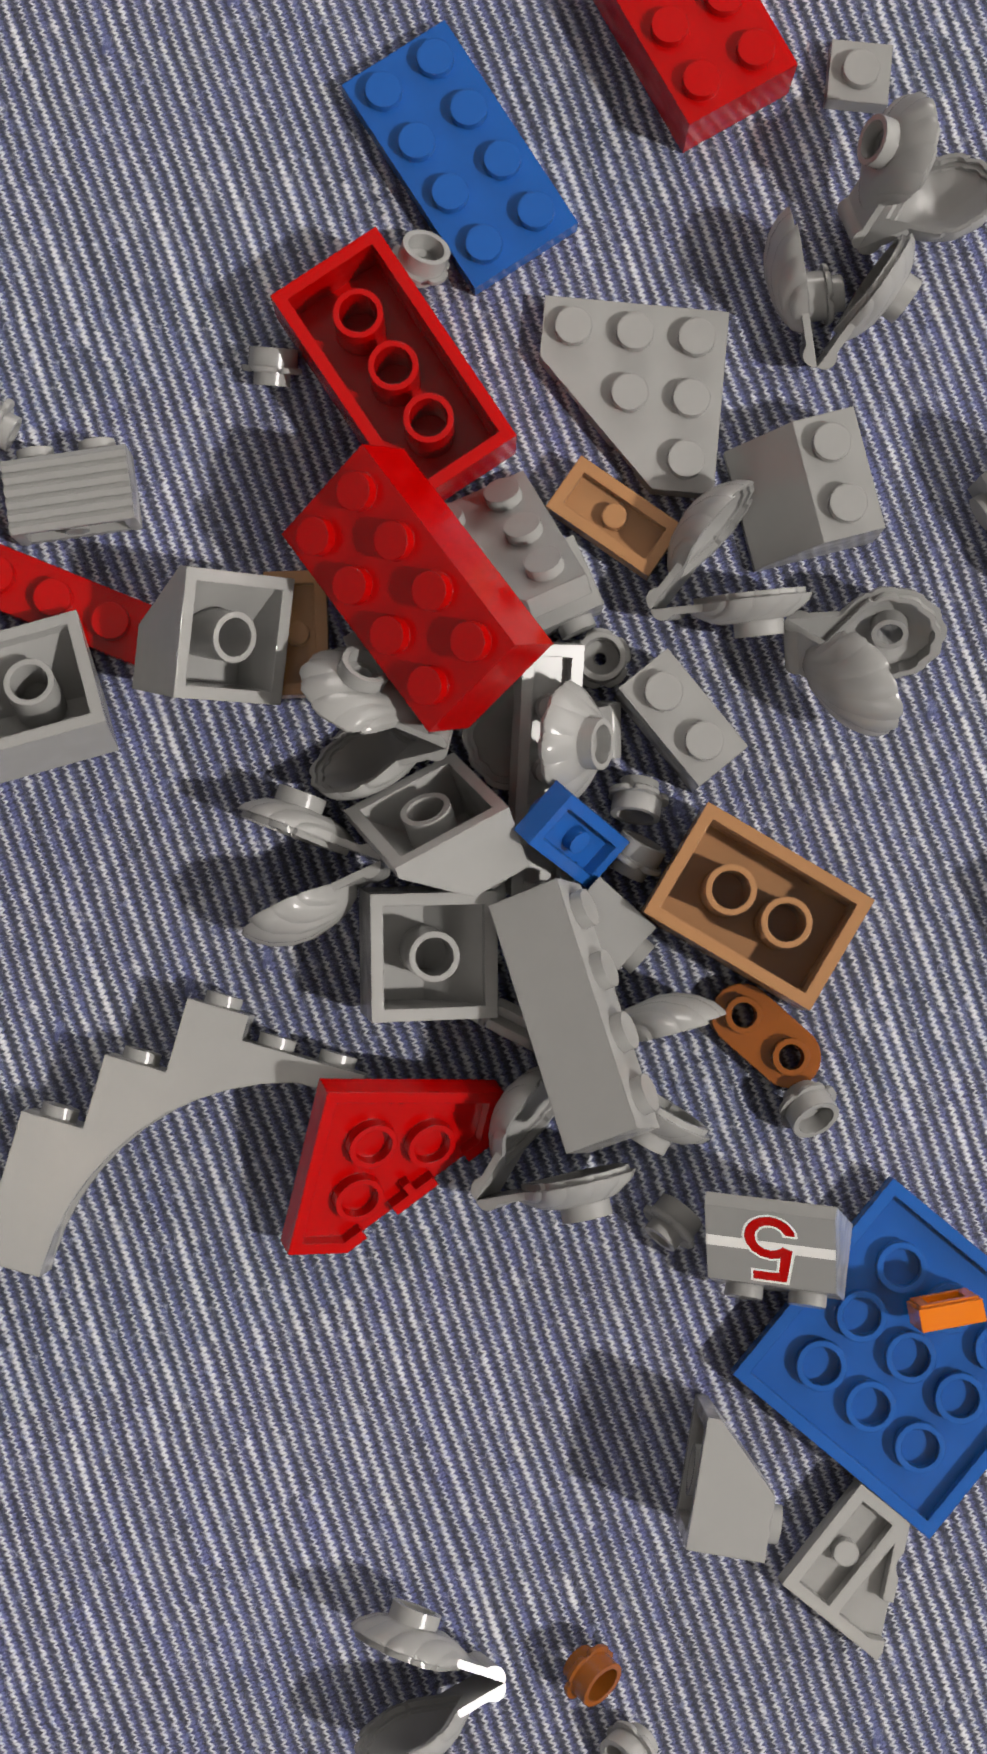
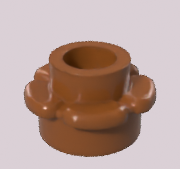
(591, 1674)

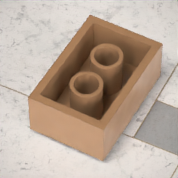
(756, 907)

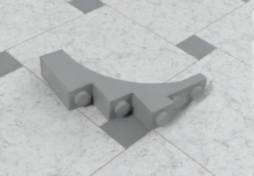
(60, 1156)

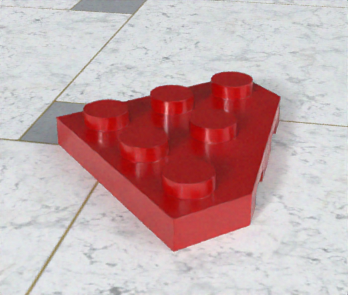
(379, 1151)

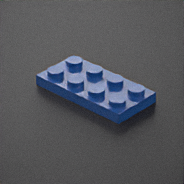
(459, 157)

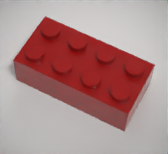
(702, 60)
(393, 364)
(416, 588)

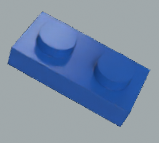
(571, 834)

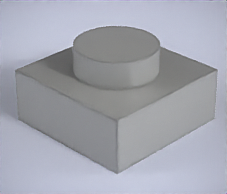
(858, 76)

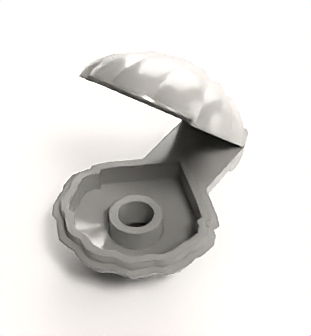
(909, 187)
(882, 293)
(695, 539)
(858, 654)
(378, 728)
(573, 742)
(317, 909)
(663, 1017)
(515, 1122)
(433, 1721)

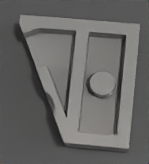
(851, 1566)

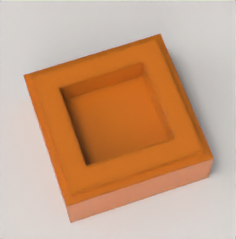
(946, 1310)

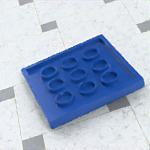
(872, 1387)

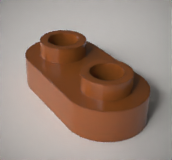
(766, 1036)

